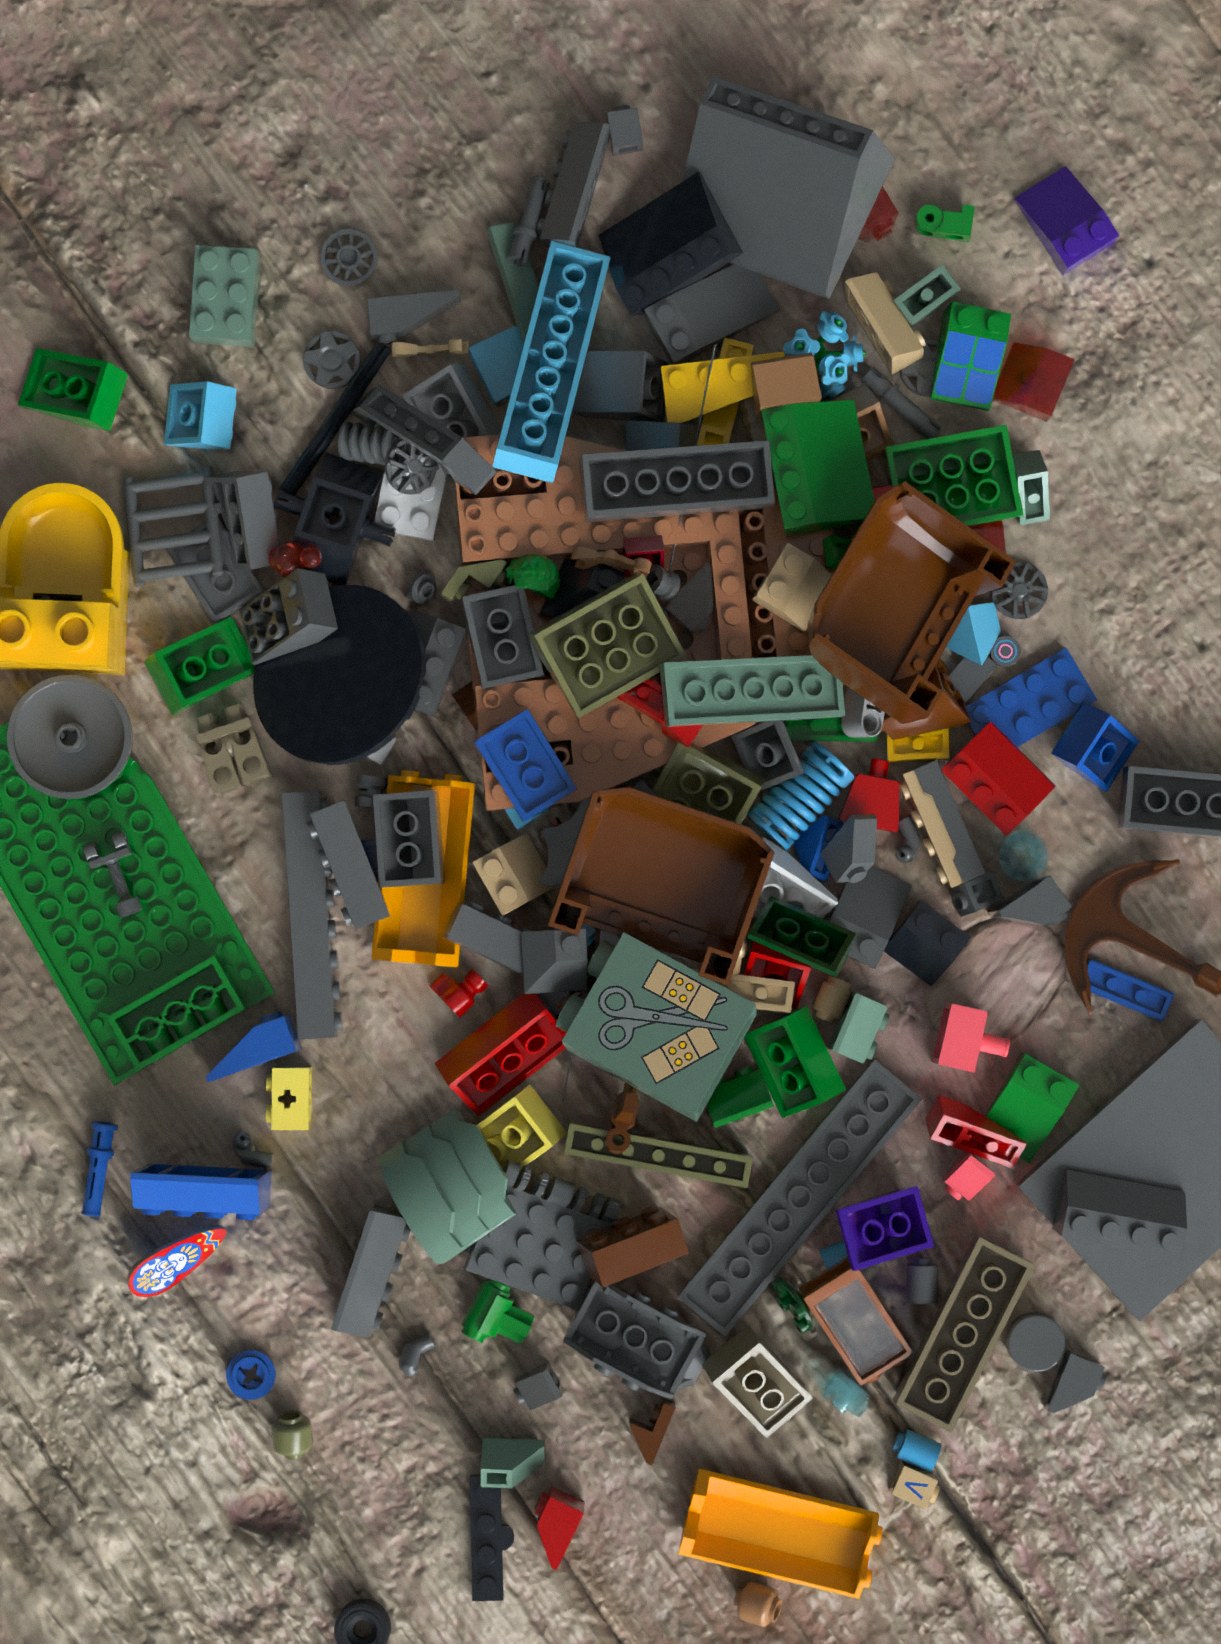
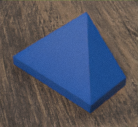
(812, 844)

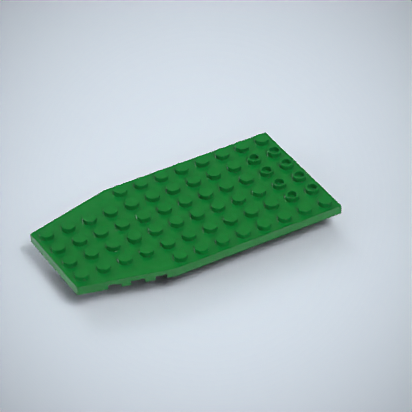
(136, 979)

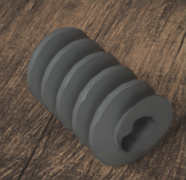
(366, 443)

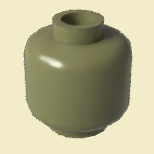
(292, 1434)

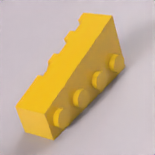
(728, 384)

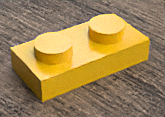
(920, 747)

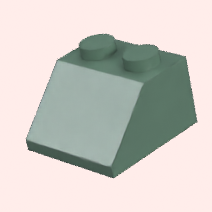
(858, 1028)

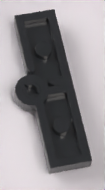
(488, 1541)

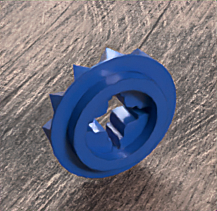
(255, 1388)

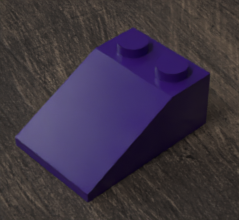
(1066, 220)
(884, 1227)

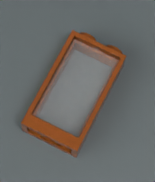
(856, 1321)

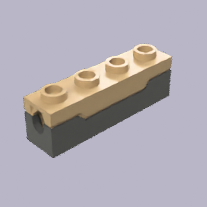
(942, 825)

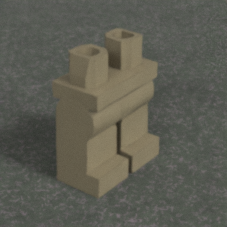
(224, 743)

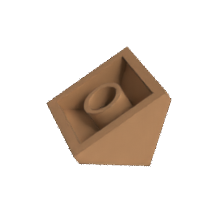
(784, 382)

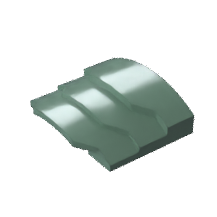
(447, 1186)

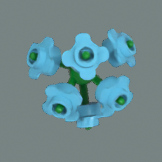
(831, 364)

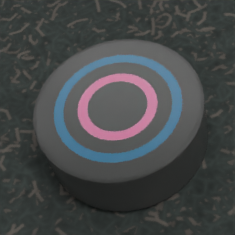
(1005, 651)

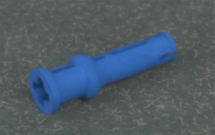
(99, 1152)

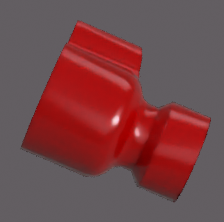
(457, 995)

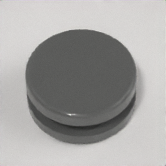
(1035, 1342)

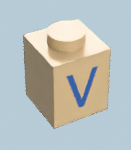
(914, 1485)

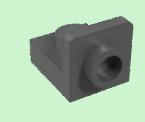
(976, 894)

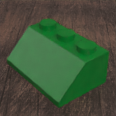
(794, 1062)

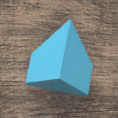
(976, 633)

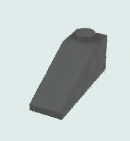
(402, 314)

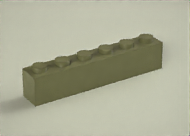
(661, 1155)

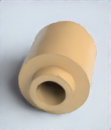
(832, 999)

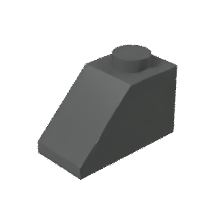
(852, 849)
(1074, 1382)
(538, 1387)

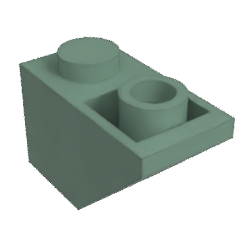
(509, 1460)

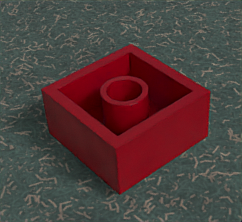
(644, 547)

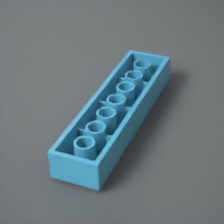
(551, 362)

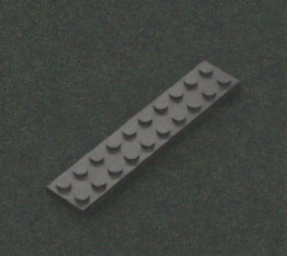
(799, 1197)

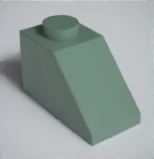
(927, 295)
(1033, 486)

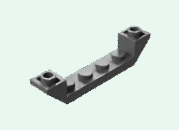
(426, 435)

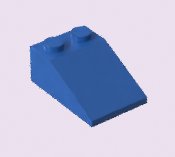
(261, 1044)

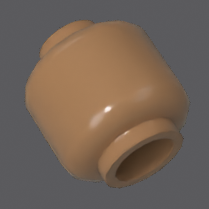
(758, 1604)

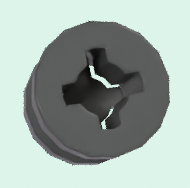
(663, 583)

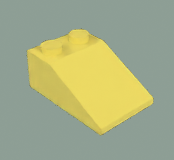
(521, 1128)

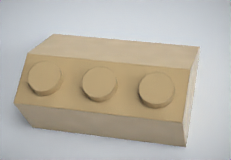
(883, 322)

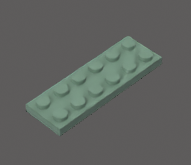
(749, 691)

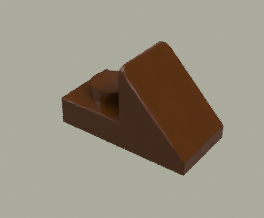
(649, 1437)

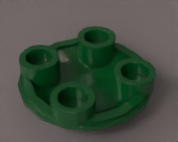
(791, 1299)

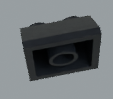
(926, 943)

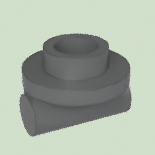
(421, 588)

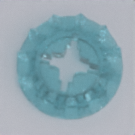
(1009, 860)

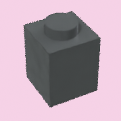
(625, 130)

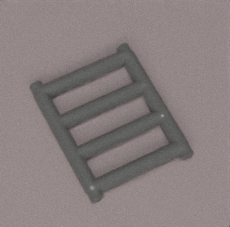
(139, 545)

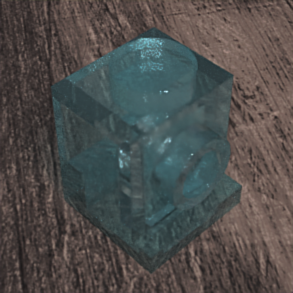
(846, 1394)

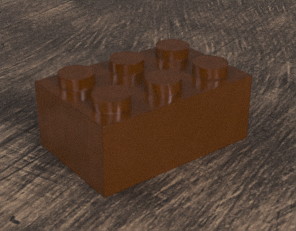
(632, 1245)

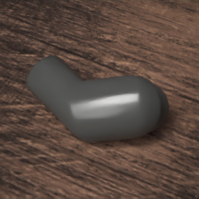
(910, 842)
(248, 1152)
(411, 1352)

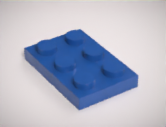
(525, 765)

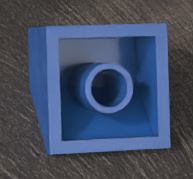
(1095, 746)

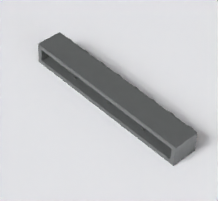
(310, 921)

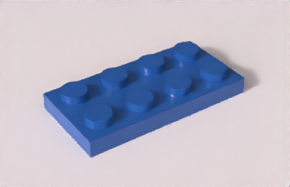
(1033, 699)

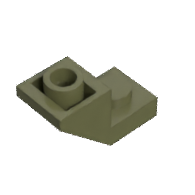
(484, 574)

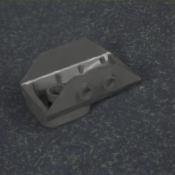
(636, 1340)

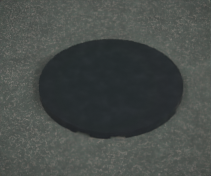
(349, 688)

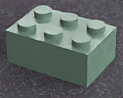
(225, 296)

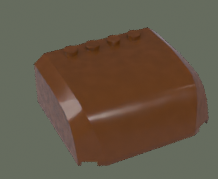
(901, 600)
(664, 878)

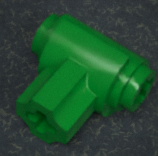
(494, 1313)

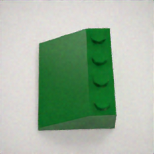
(818, 465)
(962, 473)

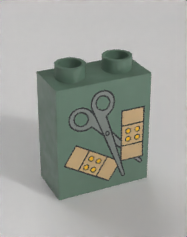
(656, 1024)

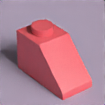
(966, 1177)

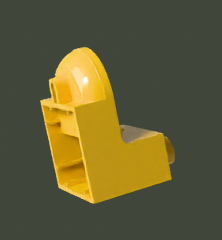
(63, 546)

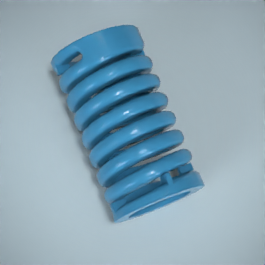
(791, 795)

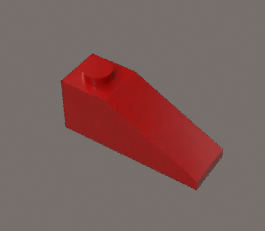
(972, 1132)

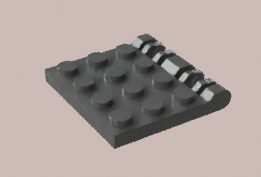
(539, 1243)

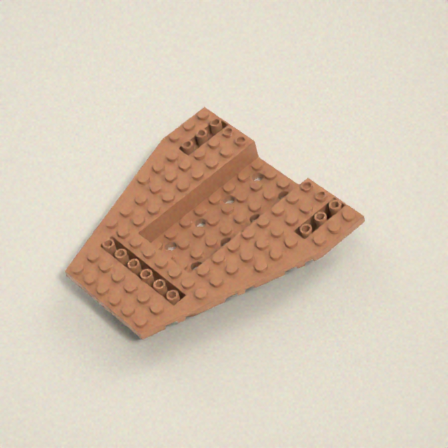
(533, 516)

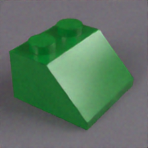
(739, 1097)

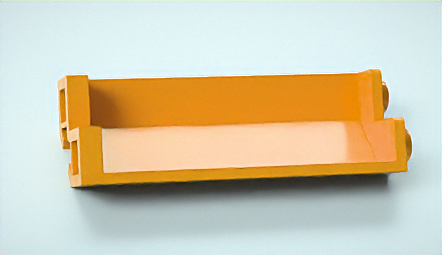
(423, 911)
(780, 1533)

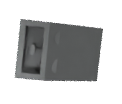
(289, 616)

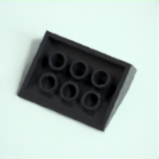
(668, 245)

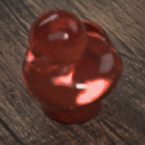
(292, 556)

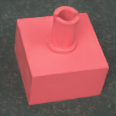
(963, 1037)

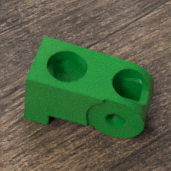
(945, 224)

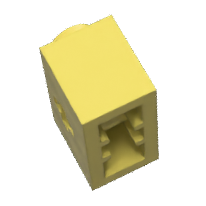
(299, 1083)

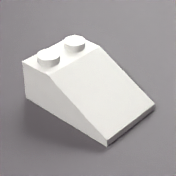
(794, 885)

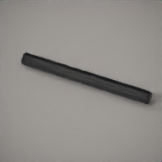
(335, 418)

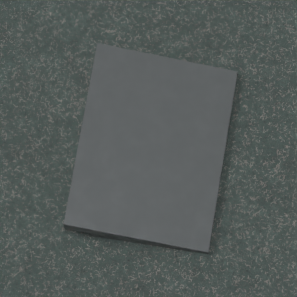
(1156, 1133)

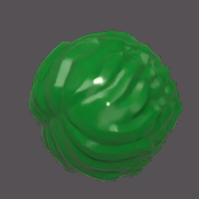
(534, 573)

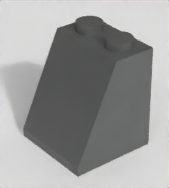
(621, 386)

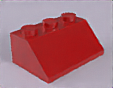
(998, 778)

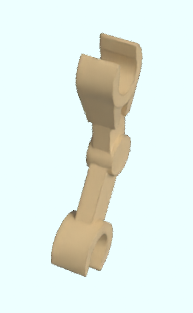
(405, 350)

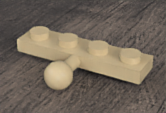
(764, 992)

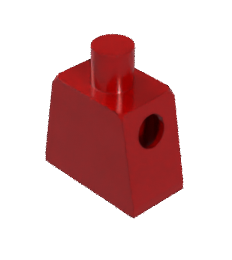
(874, 796)

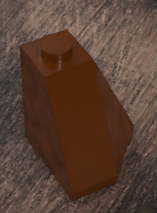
(948, 712)

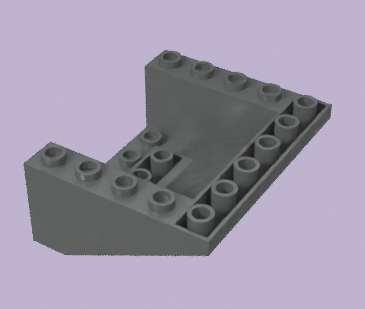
(787, 182)

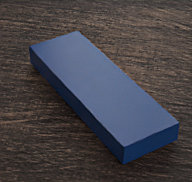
(1129, 990)

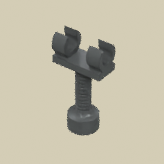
(127, 904)

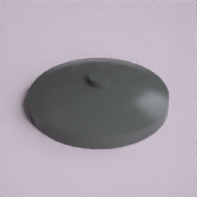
(69, 737)

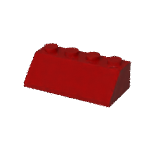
(502, 1053)

